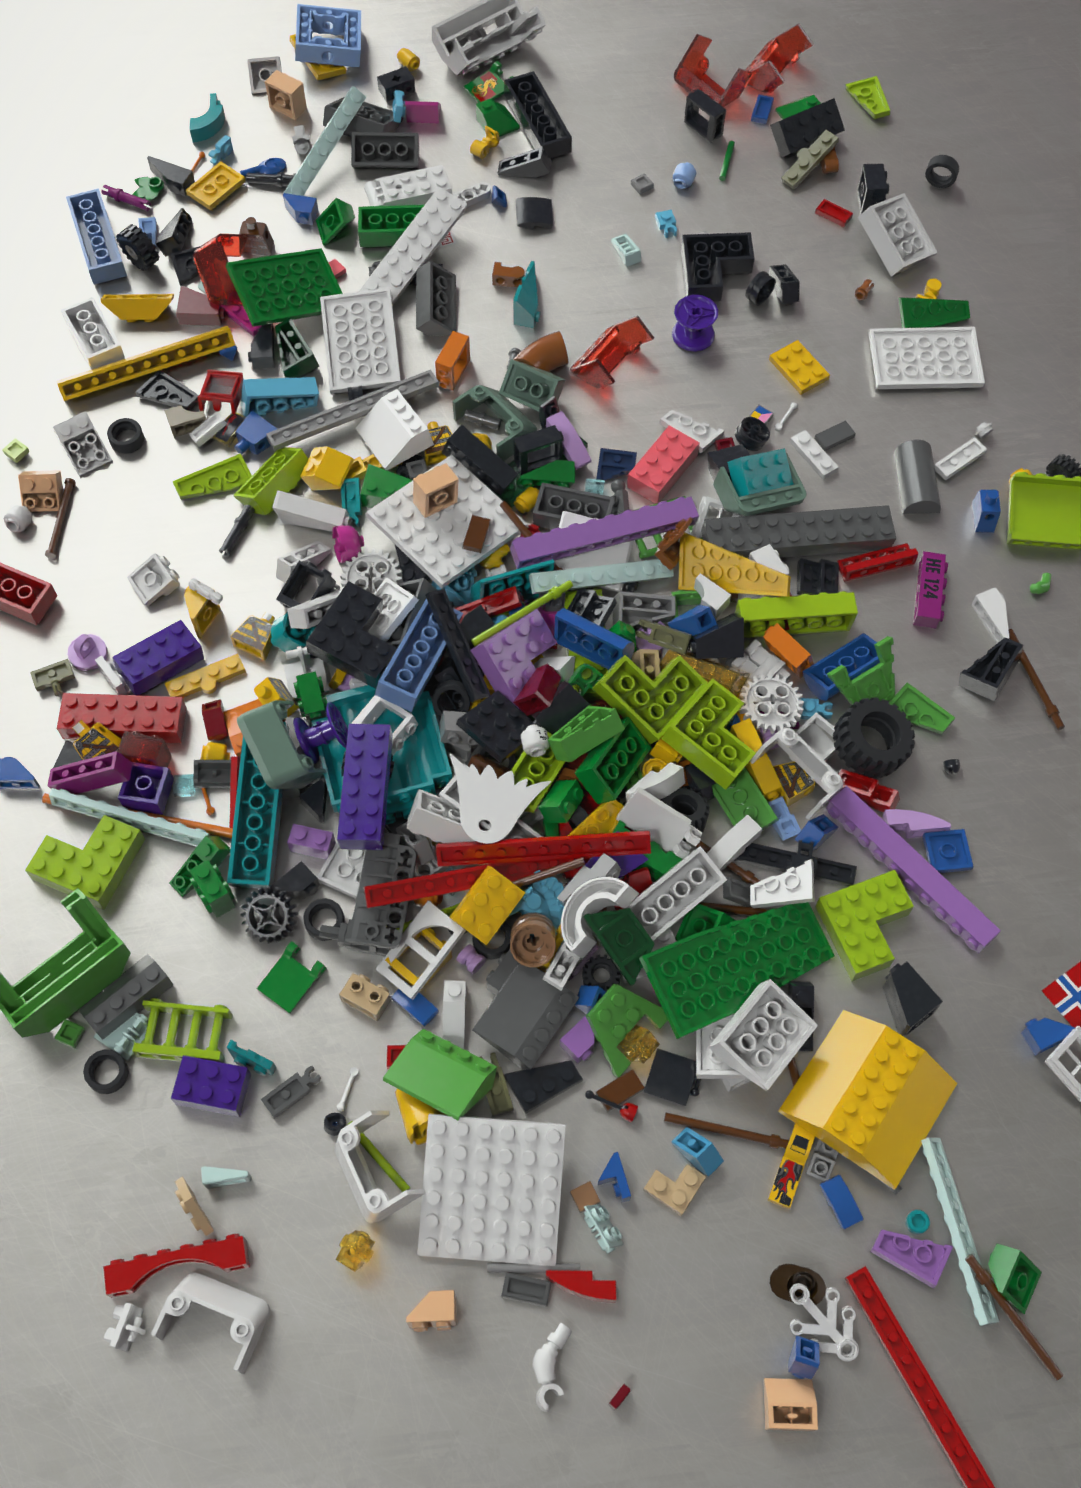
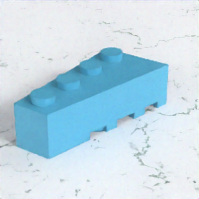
(278, 395)

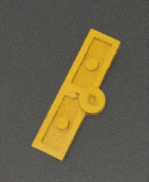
(206, 677)

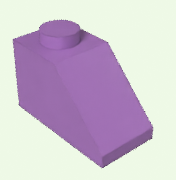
(579, 1041)

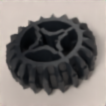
(276, 918)

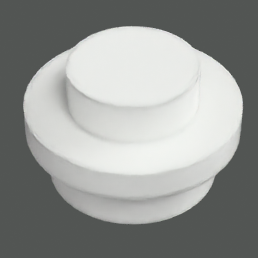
(984, 429)

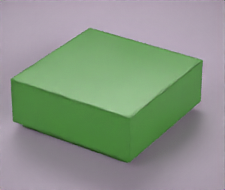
(70, 1033)

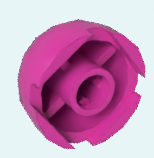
(347, 543)

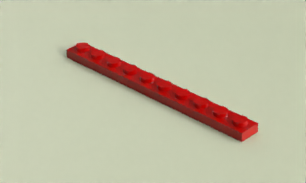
(543, 848)
(449, 881)
(918, 1380)

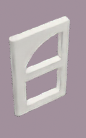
(427, 917)

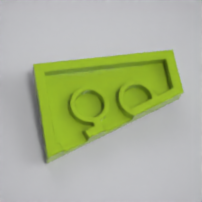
(869, 96)

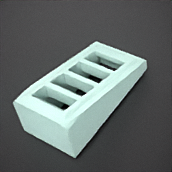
(627, 251)
(218, 1177)

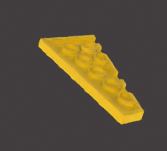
(727, 570)

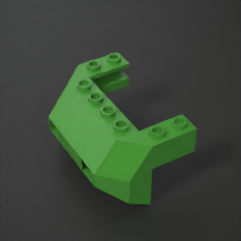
(68, 976)

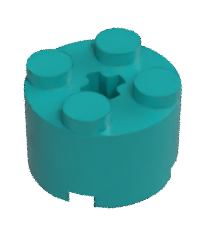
(286, 637)

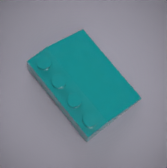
(518, 578)

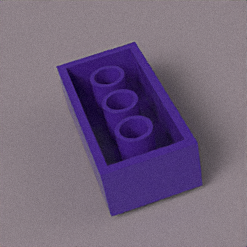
(158, 657)

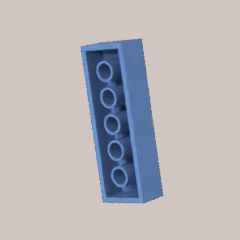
(96, 236)
(414, 661)

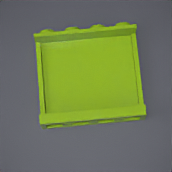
(1044, 511)

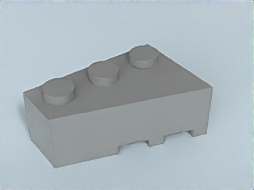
(637, 606)

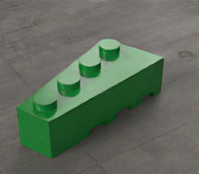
(380, 485)
(658, 862)

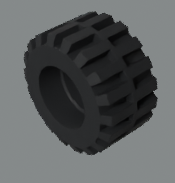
(691, 804)

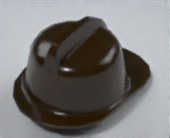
(789, 1274)

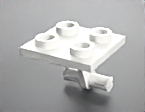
(303, 667)

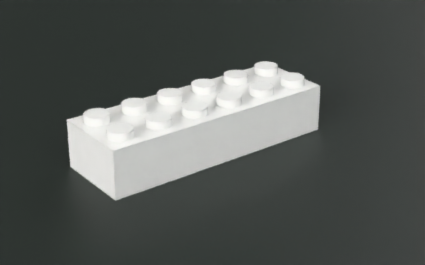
(676, 892)

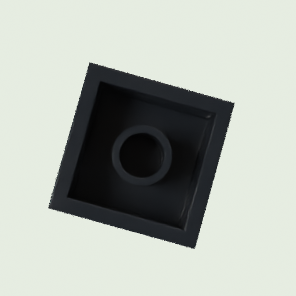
(872, 185)

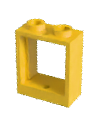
(405, 974)

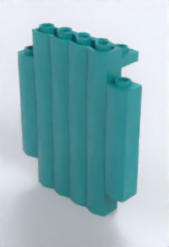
(417, 765)

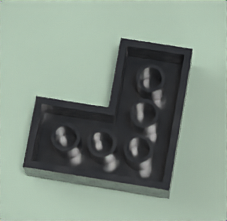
(710, 256)
(344, 636)

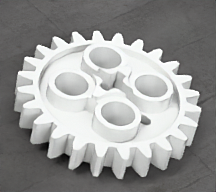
(362, 578)
(771, 703)

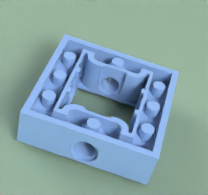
(328, 21)

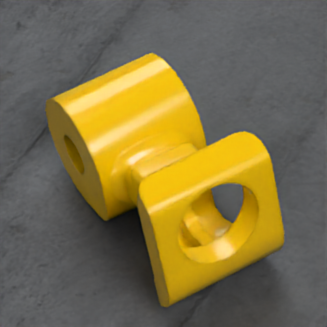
(481, 148)
(931, 289)

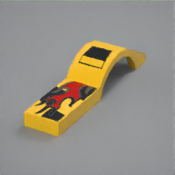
(791, 1167)

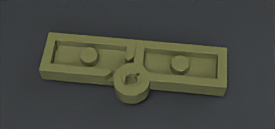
(809, 159)

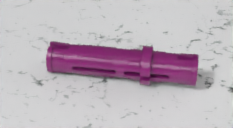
(119, 195)

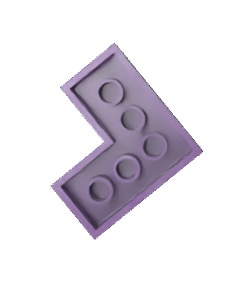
(509, 653)

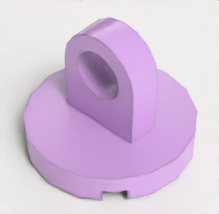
(85, 650)

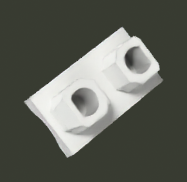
(301, 140)
(127, 1327)

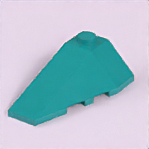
(526, 300)

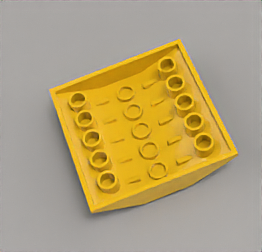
(870, 1096)

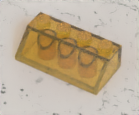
(727, 676)

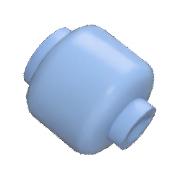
(684, 175)

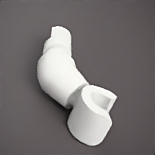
(544, 1364)

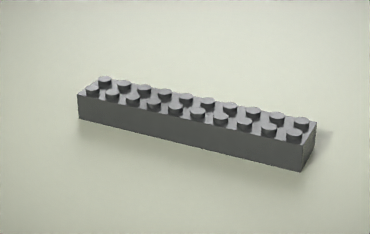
(804, 532)

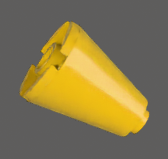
(414, 1116)

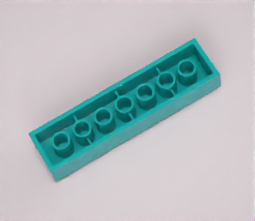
(254, 827)

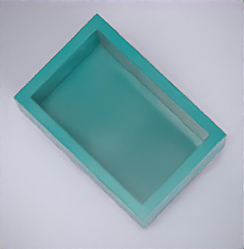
(760, 472)

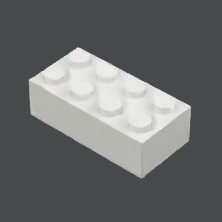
(92, 333)

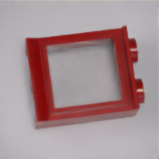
(221, 387)

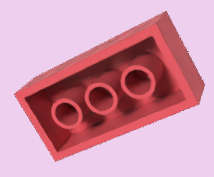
(663, 464)

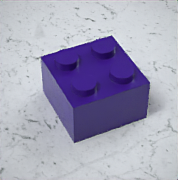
(147, 788)

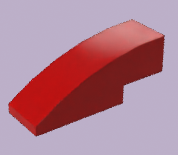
(869, 791)
(582, 1285)

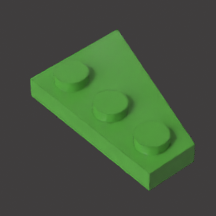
(922, 710)

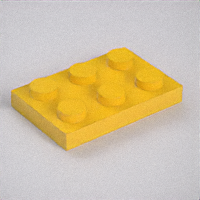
(215, 185)
(799, 367)

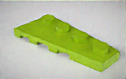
(214, 479)

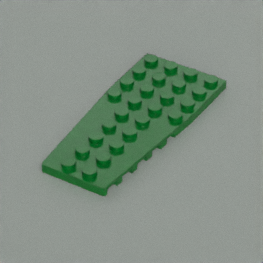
(722, 966)

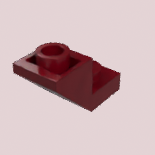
(214, 720)

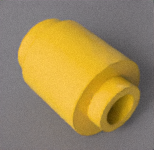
(408, 59)
(526, 500)

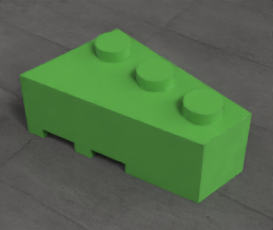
(585, 732)

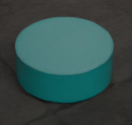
(917, 1222)

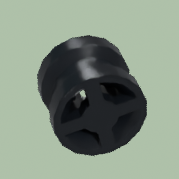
(354, 393)

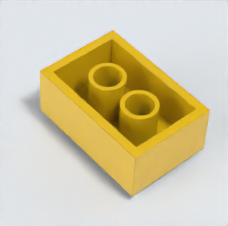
(487, 905)

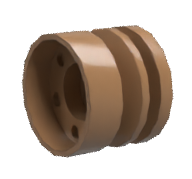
(532, 951)

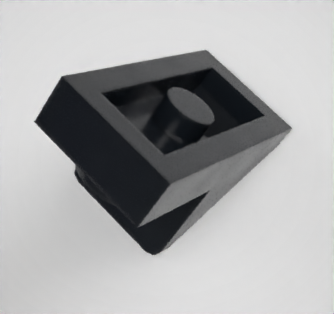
(699, 781)

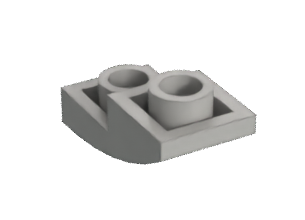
(822, 1161)

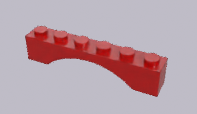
(127, 1276)

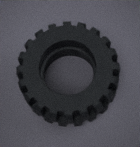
(888, 722)

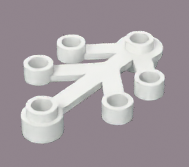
(827, 1325)

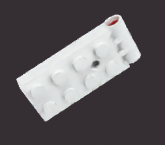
(408, 187)

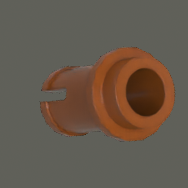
(861, 292)

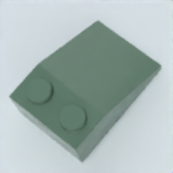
(530, 385)

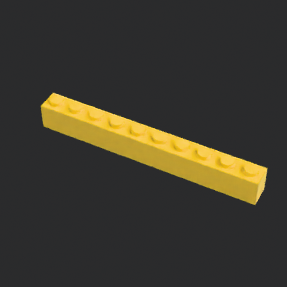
(145, 363)

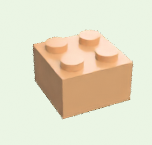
(286, 94)
(435, 490)

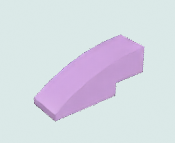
(573, 447)
(914, 822)

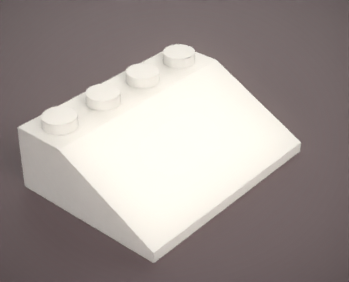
(897, 234)
(394, 431)
(763, 1035)

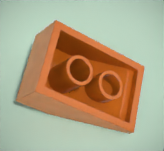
(231, 721)

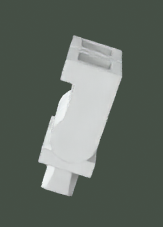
(759, 661)

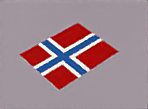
(1066, 995)

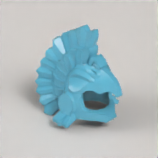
(542, 899)

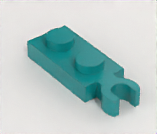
(351, 498)

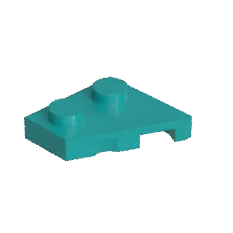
(248, 1057)

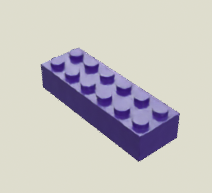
(365, 787)

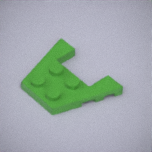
(874, 683)
(615, 1017)

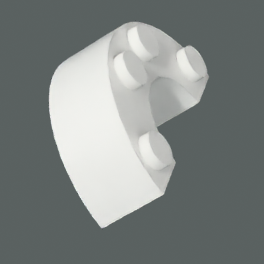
(590, 899)

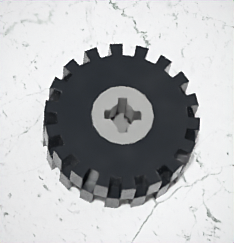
(137, 247)

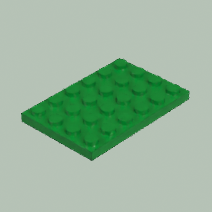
(283, 285)

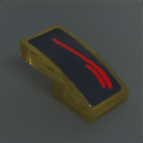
(228, 432)

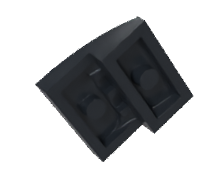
(534, 212)
(817, 577)
(592, 607)
(671, 1077)

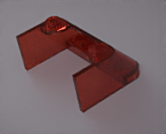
(775, 57)
(692, 69)
(211, 263)
(609, 350)

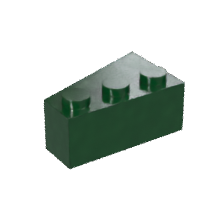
(294, 351)

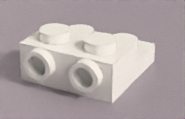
(154, 579)

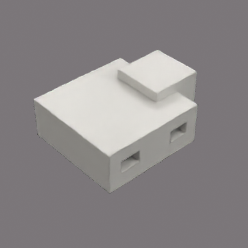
(817, 738)

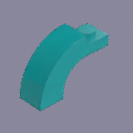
(210, 123)

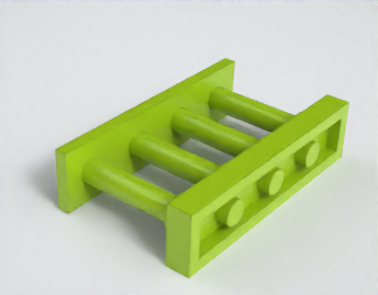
(169, 1051)

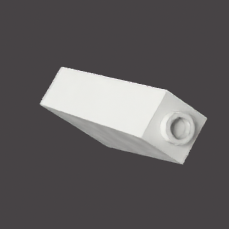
(309, 513)

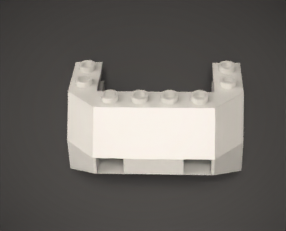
(466, 45)

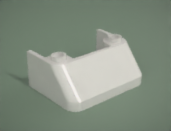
(808, 761)
(371, 1201)
(247, 1310)

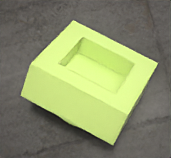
(15, 450)

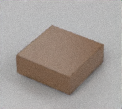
(584, 1196)

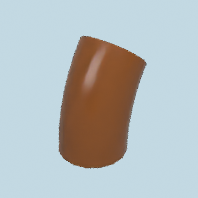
(545, 353)

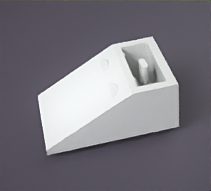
(82, 443)

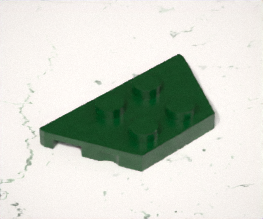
(622, 939)

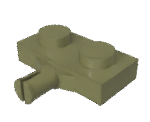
(52, 676)

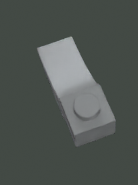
(602, 868)

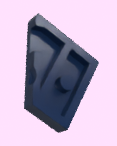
(615, 463)

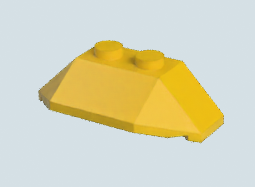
(137, 306)

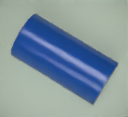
(590, 639)
(856, 655)

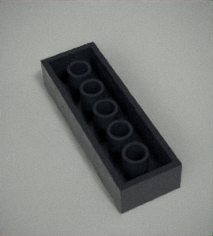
(537, 114)

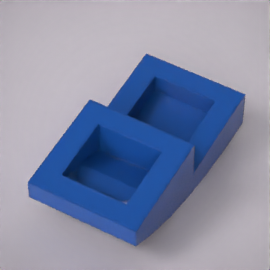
(418, 1008)
(841, 1201)

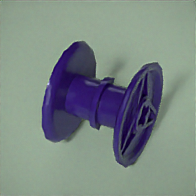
(695, 322)
(321, 733)

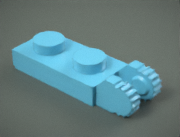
(398, 106)

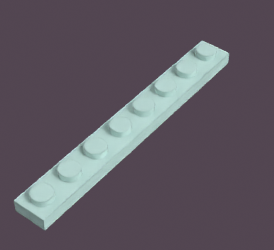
(326, 142)
(600, 575)
(139, 820)
(956, 1221)

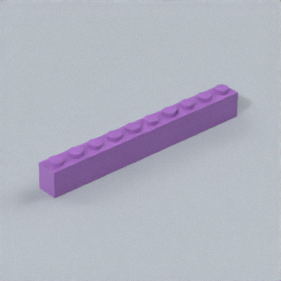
(602, 532)
(913, 870)

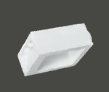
(375, 709)

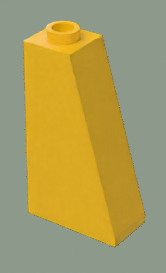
(761, 770)

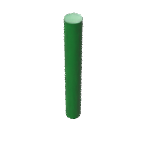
(727, 159)

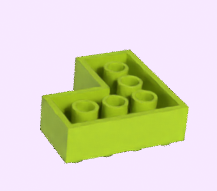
(647, 702)
(702, 736)
(94, 869)
(854, 920)

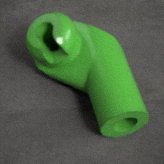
(1043, 585)

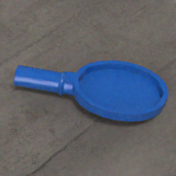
(268, 166)

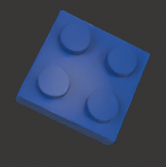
(948, 850)

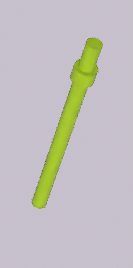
(553, 593)

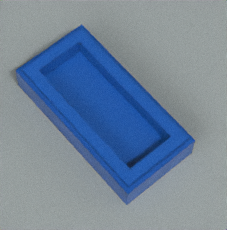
(762, 109)

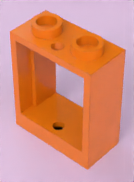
(452, 360)
(788, 649)

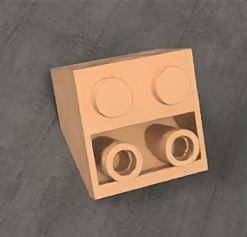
(41, 490)
(434, 1310)
(790, 1405)

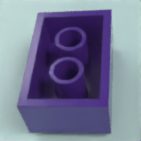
(211, 1086)

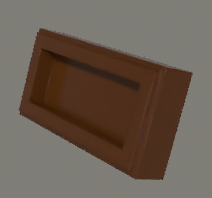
(476, 534)
(621, 1089)

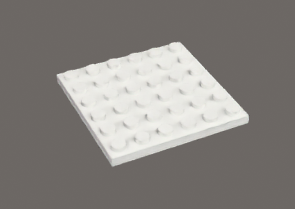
(438, 540)
(491, 1190)

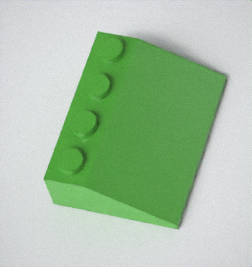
(441, 1074)

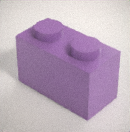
(311, 841)

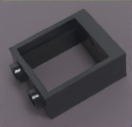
(709, 129)
(535, 440)
(298, 577)

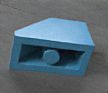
(698, 1151)

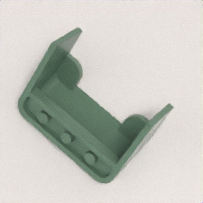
(515, 421)
(760, 501)
(274, 749)

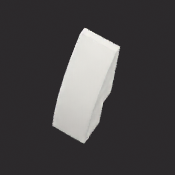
(660, 783)
(734, 842)

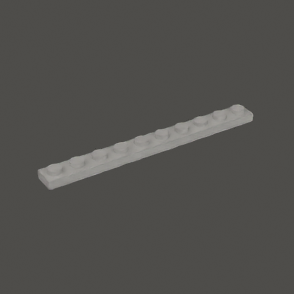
(348, 411)

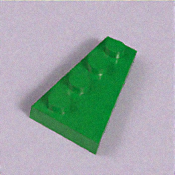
(931, 312)

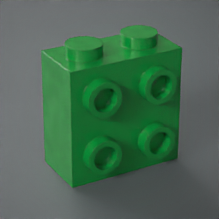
(309, 690)
(212, 888)

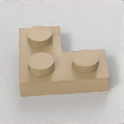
(675, 1194)
(189, 1204)

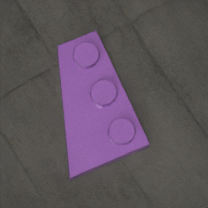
(916, 1257)

